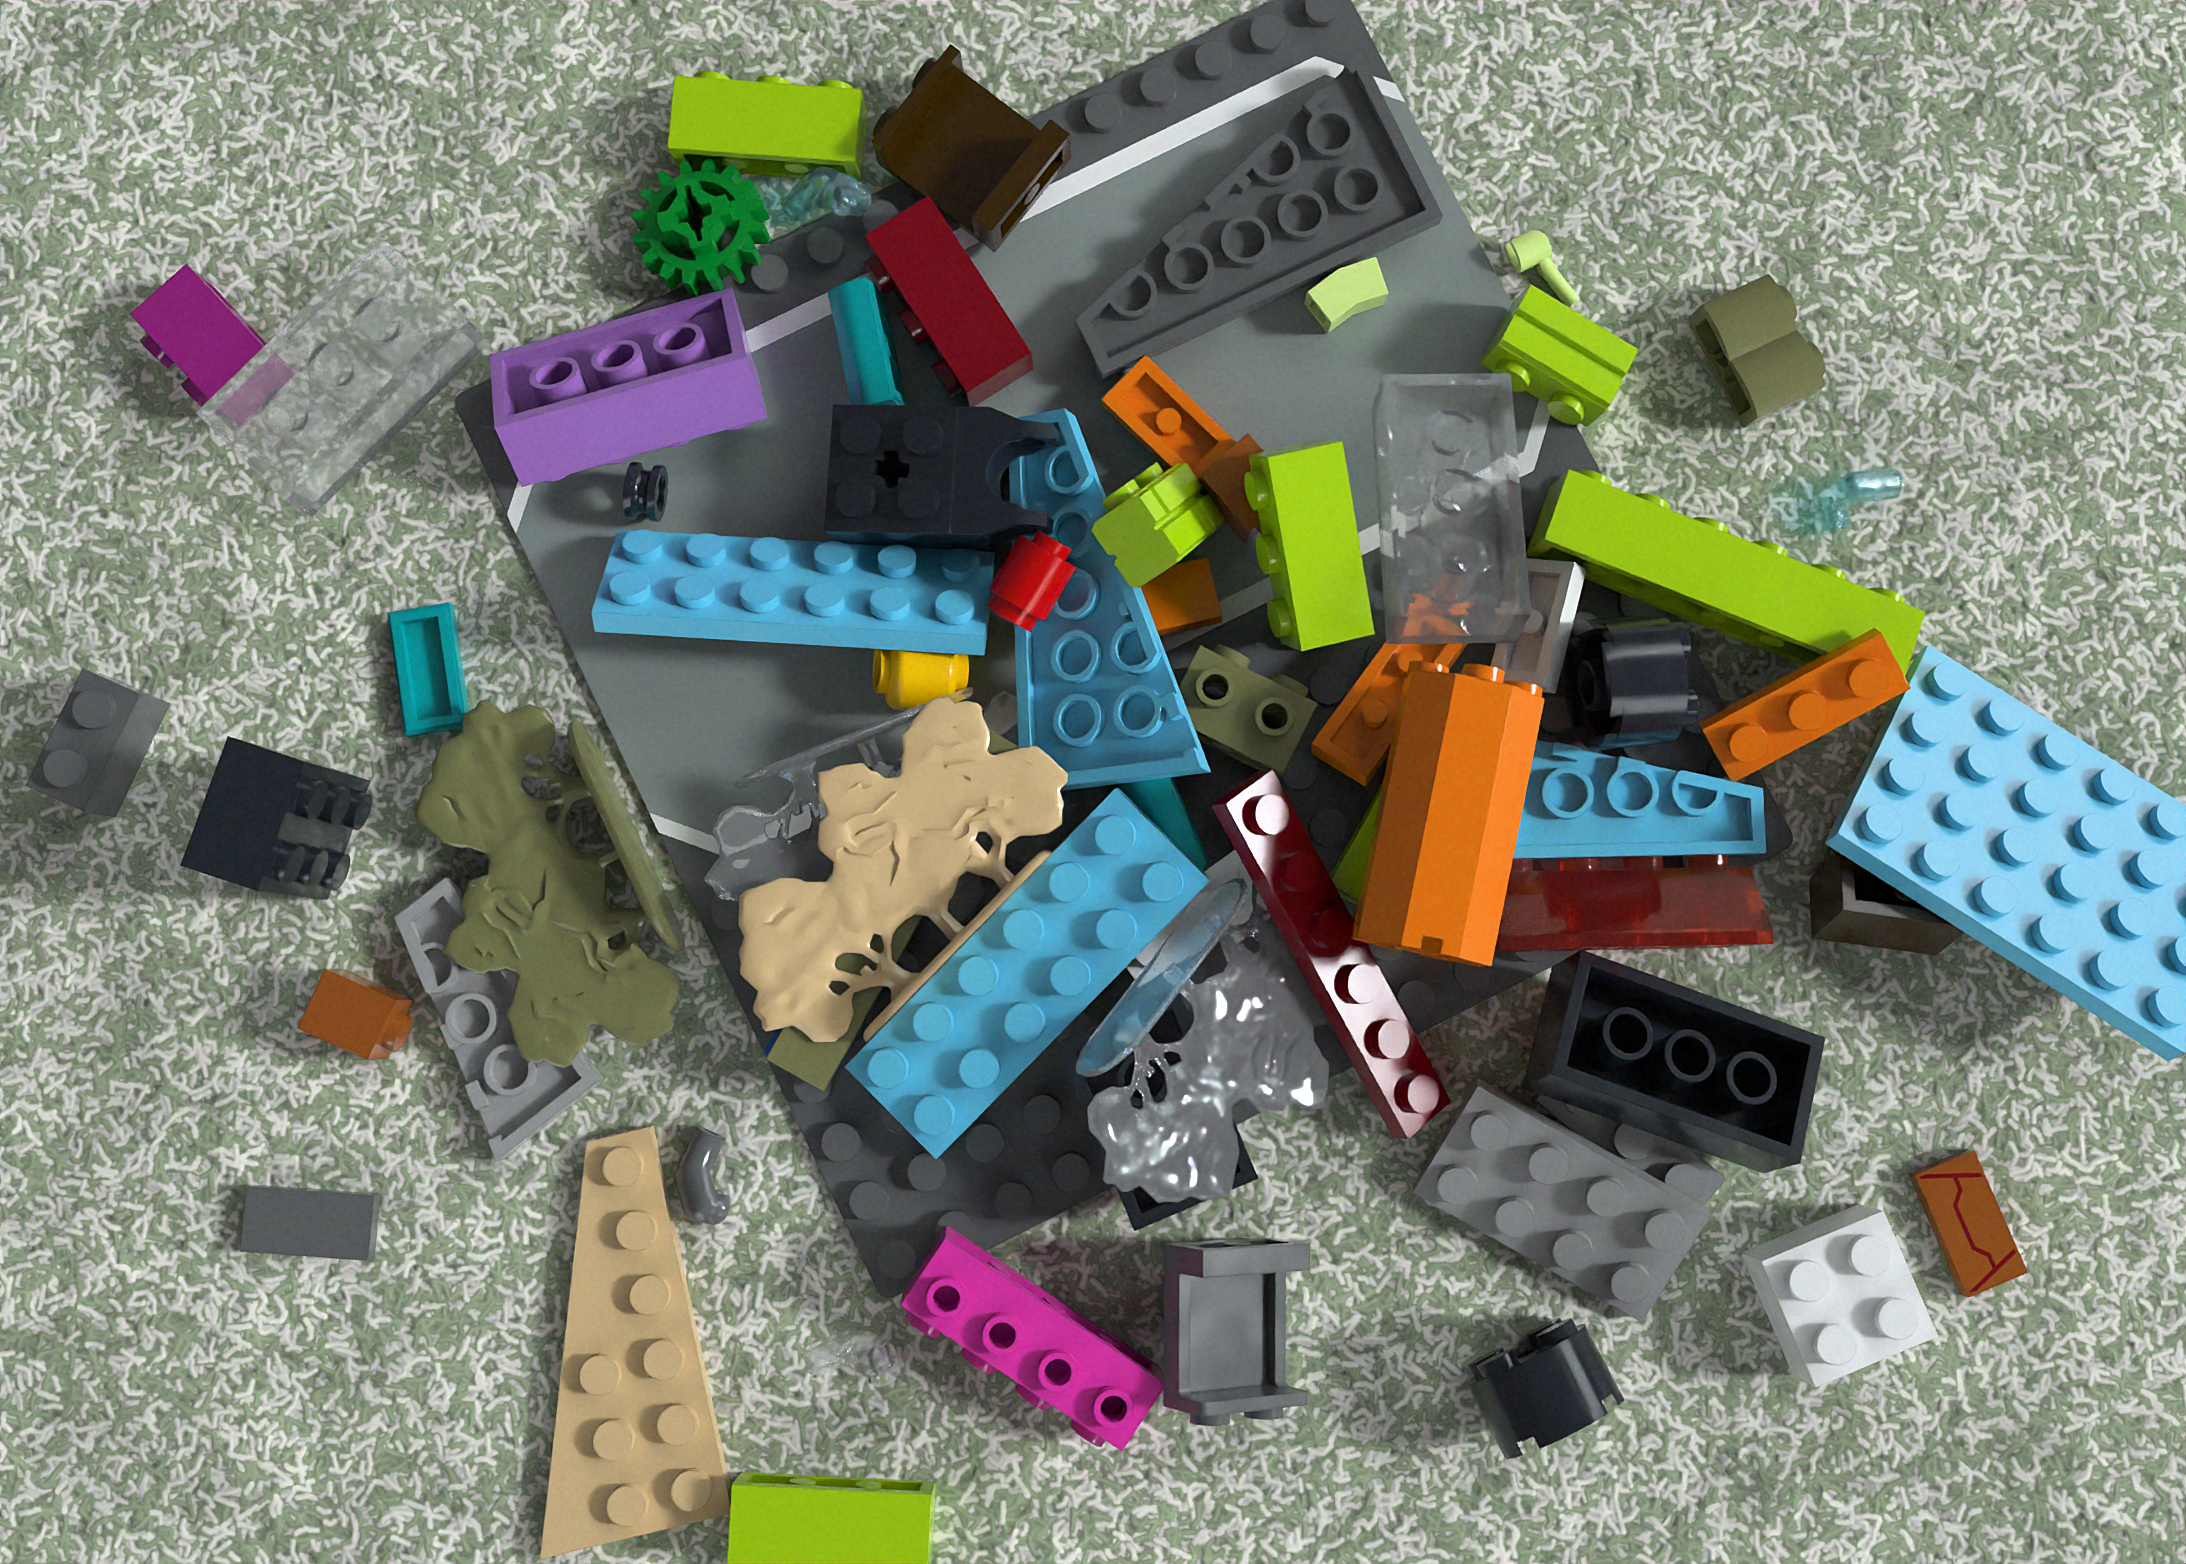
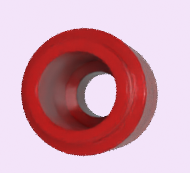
(1031, 580)

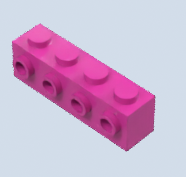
(1032, 1339)

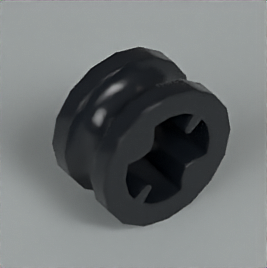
(645, 491)

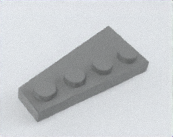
(509, 1092)

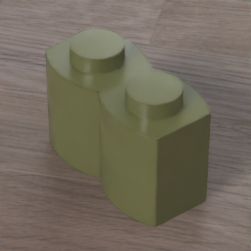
(1758, 349)

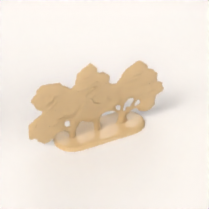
(894, 857)

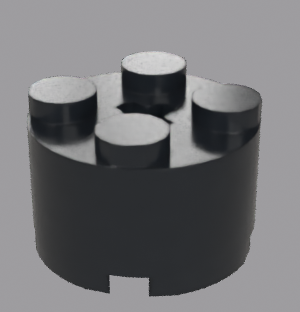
(1630, 681)
(1544, 1388)

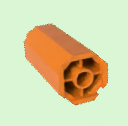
(1449, 813)

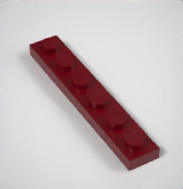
(1335, 966)

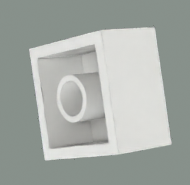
(1839, 1294)

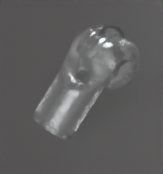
(858, 1350)

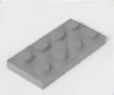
(1560, 1200)

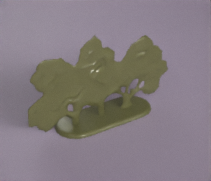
(542, 898)

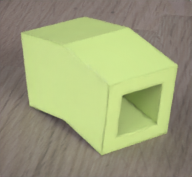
(1347, 293)

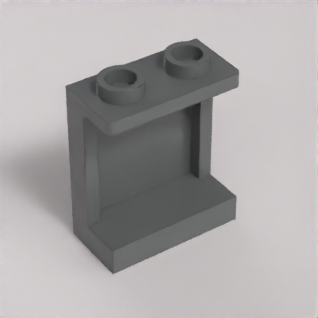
(1228, 1328)

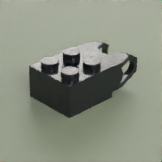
(951, 482)

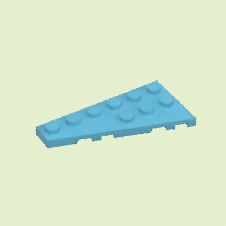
(1095, 671)

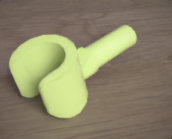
(1535, 250)

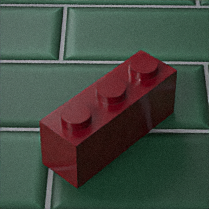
(947, 303)

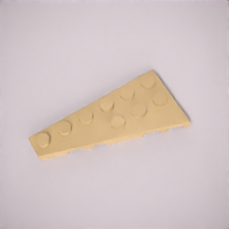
(634, 1395)

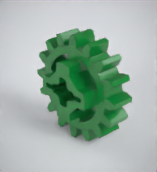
(729, 229)

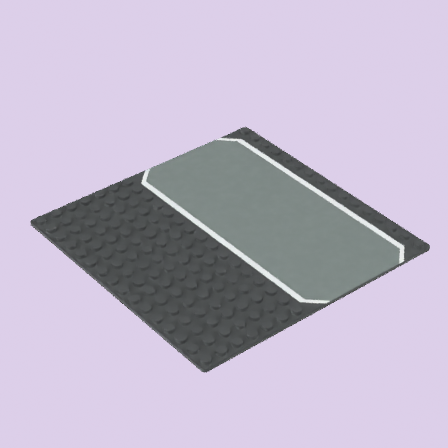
(718, 709)

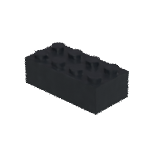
(1675, 1062)

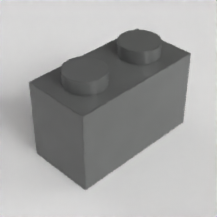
(98, 744)

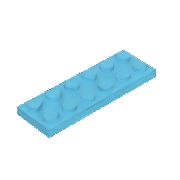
(796, 592)
(1027, 972)

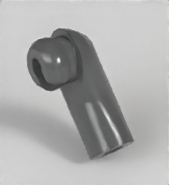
(694, 1181)

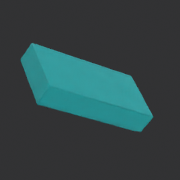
(428, 669)

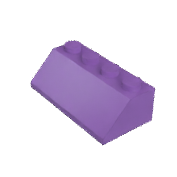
(625, 388)

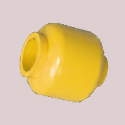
(917, 677)

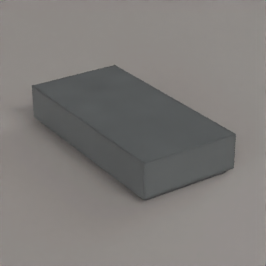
(310, 1222)

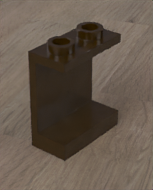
(968, 150)

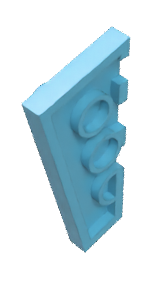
(1625, 808)

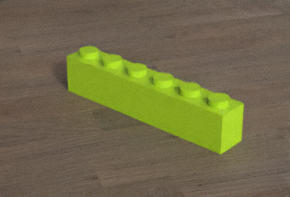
(1712, 575)

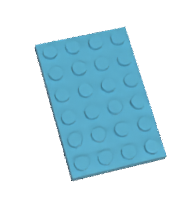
(2028, 846)

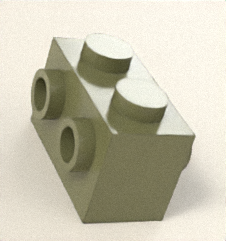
(1236, 721)

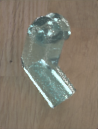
(829, 191)
(1854, 487)

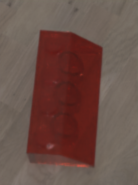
(1632, 906)

